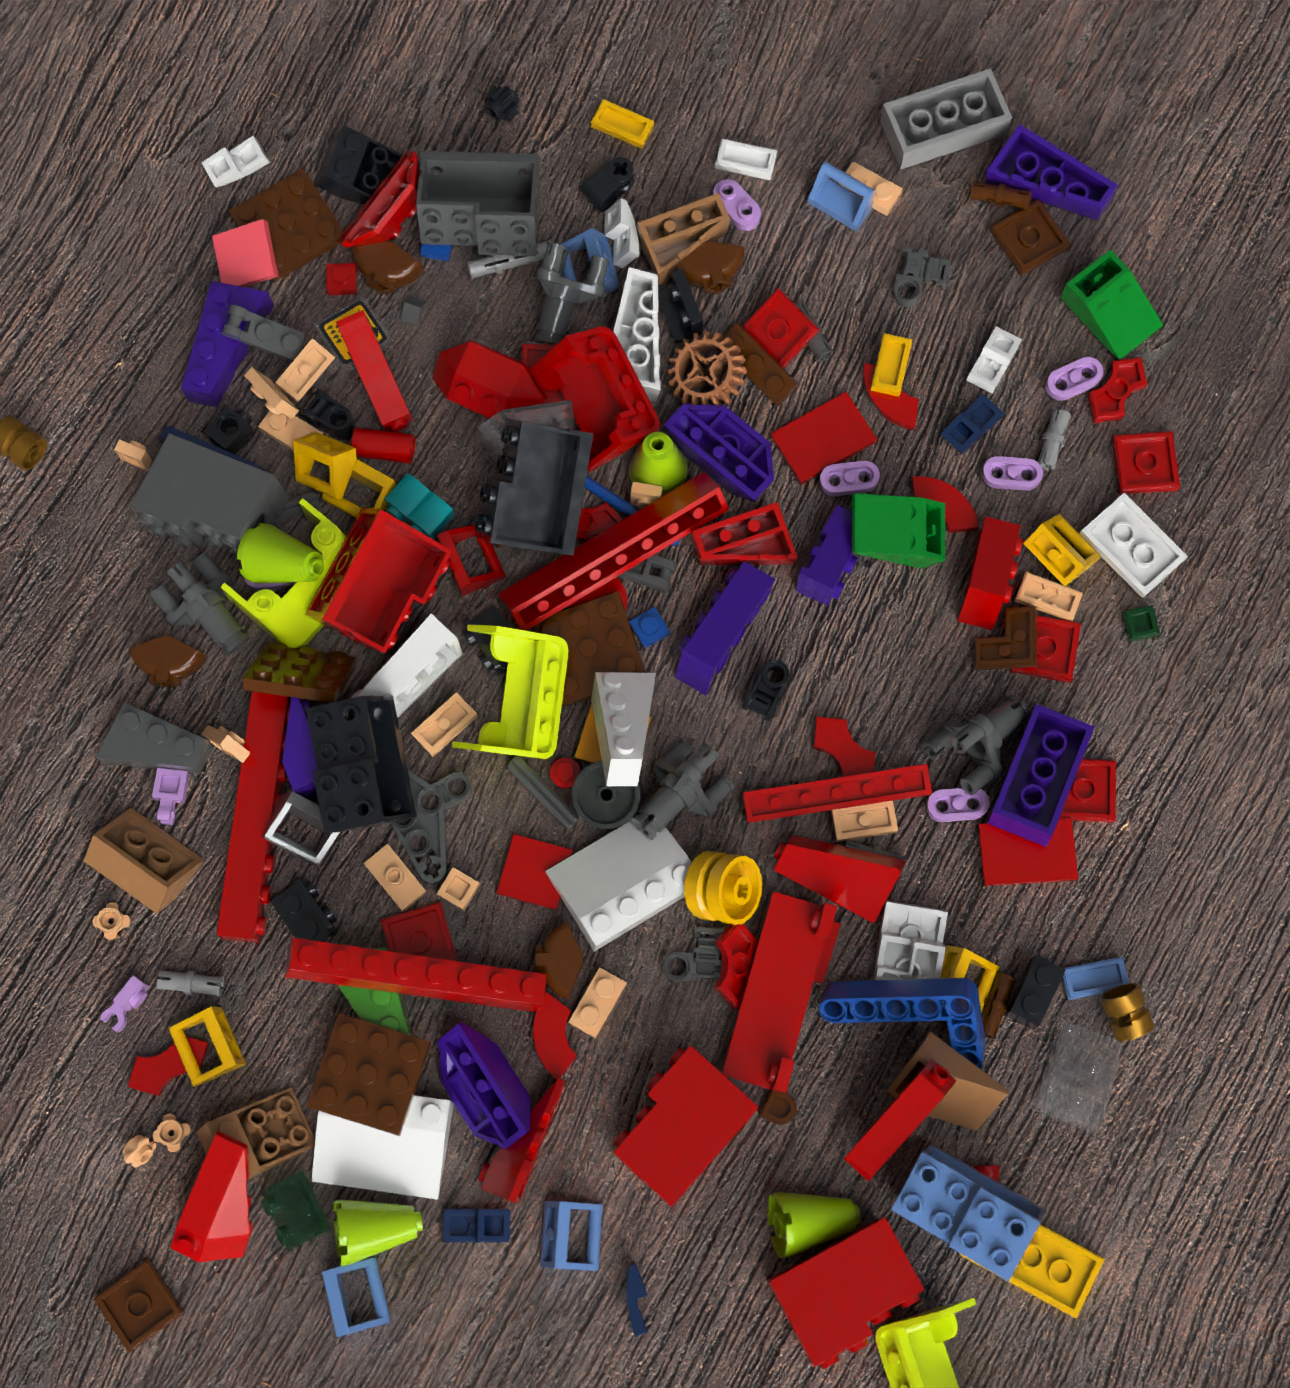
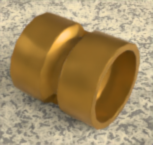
(21, 444)
(1128, 1016)

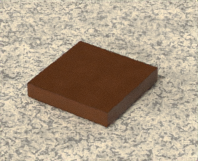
(1030, 237)
(139, 1305)

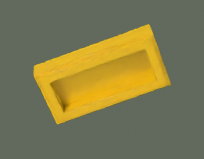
(622, 124)
(891, 364)

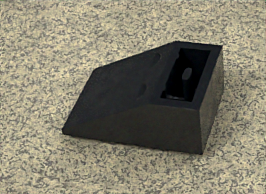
(355, 165)

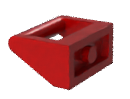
(466, 584)

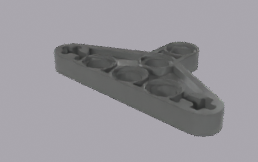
(430, 823)

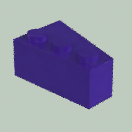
(829, 559)

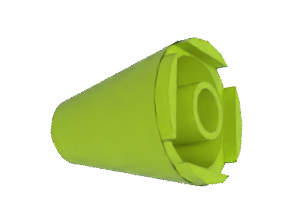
(658, 463)
(277, 557)
(808, 1220)
(372, 1227)

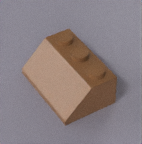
(142, 859)

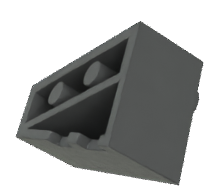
(152, 743)

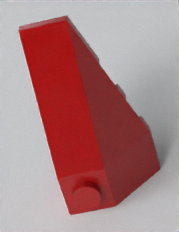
(512, 1166)
(216, 1213)

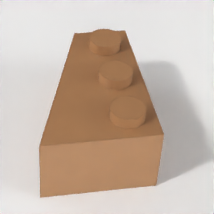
(677, 233)

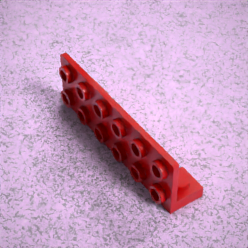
(778, 992)

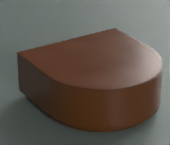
(779, 1108)

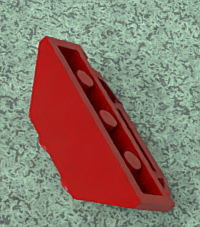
(387, 207)
(485, 379)

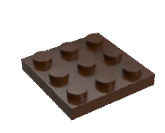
(297, 221)
(597, 641)
(300, 672)
(369, 1074)

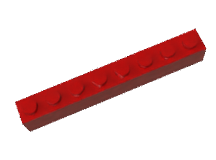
(613, 551)
(257, 797)
(414, 975)

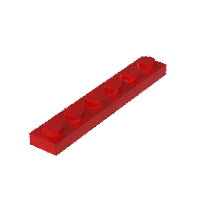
(837, 793)

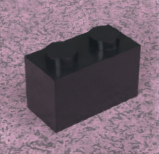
(1035, 992)

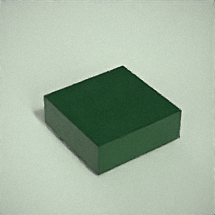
(1140, 623)

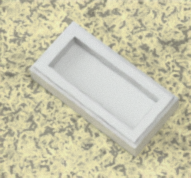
(746, 159)

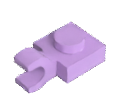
(169, 788)
(129, 997)

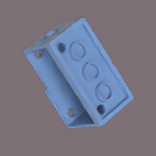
(969, 1211)

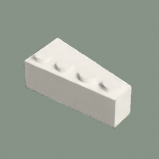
(639, 329)
(414, 666)
(621, 719)

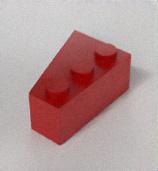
(751, 537)
(991, 572)

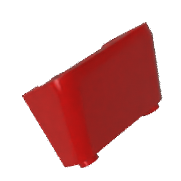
(603, 389)

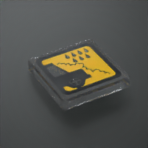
(332, 338)

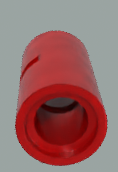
(383, 445)

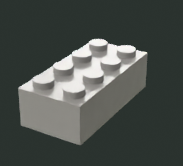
(945, 118)

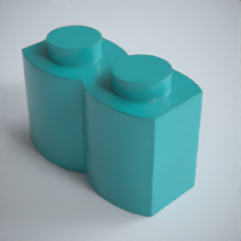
(418, 507)

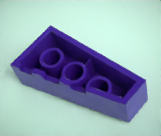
(1051, 175)
(214, 354)
(722, 626)

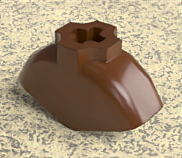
(386, 266)
(713, 266)
(167, 661)
(560, 960)

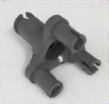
(564, 293)
(202, 603)
(980, 740)
(681, 788)

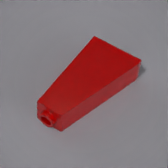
(375, 371)
(840, 873)
(900, 1119)

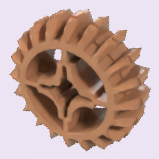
(716, 366)

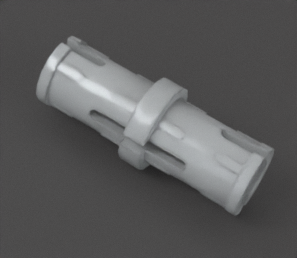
(1054, 439)
(190, 982)

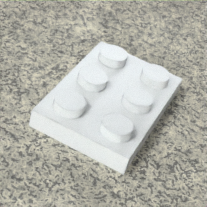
(1133, 545)

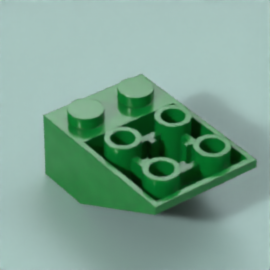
(1112, 305)
(899, 529)

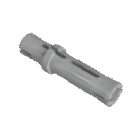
(476, 267)

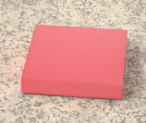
(245, 254)

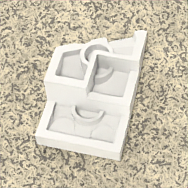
(910, 942)

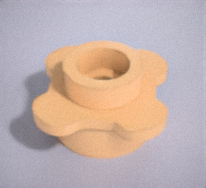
(102, 921)
(162, 1132)
(138, 1150)

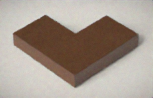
(1016, 648)

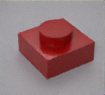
(342, 279)

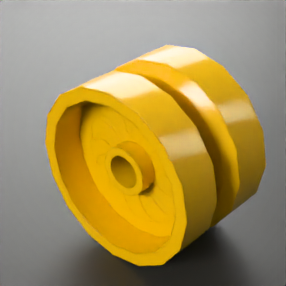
(723, 887)

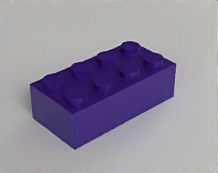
(1041, 775)

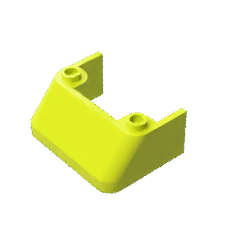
(285, 616)
(530, 694)
(915, 1348)

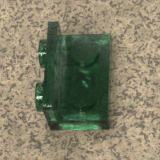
(294, 1211)

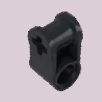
(605, 187)
(325, 412)
(766, 695)

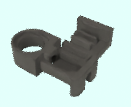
(921, 269)
(706, 962)

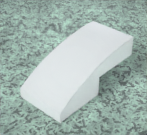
(233, 165)
(622, 229)
(994, 359)

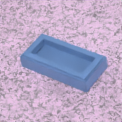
(1094, 978)

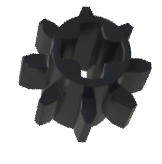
(502, 103)

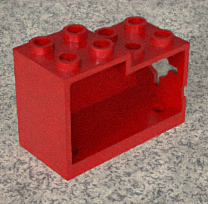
(377, 579)
(687, 1128)
(843, 1288)

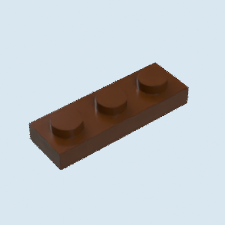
(762, 366)

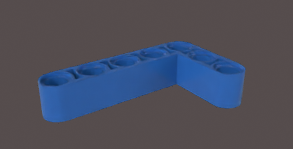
(912, 1006)

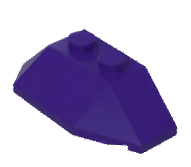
(724, 448)
(483, 1086)

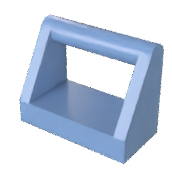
(839, 201)
(596, 245)
(556, 1235)
(338, 1301)

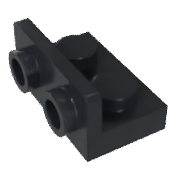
(680, 308)
(493, 618)
(303, 913)

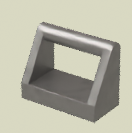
(307, 811)

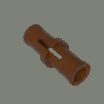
(1000, 194)
(996, 1004)

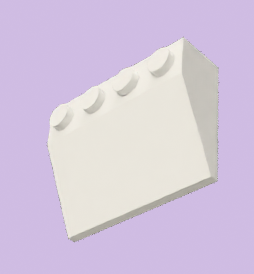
(620, 881)
(385, 1162)

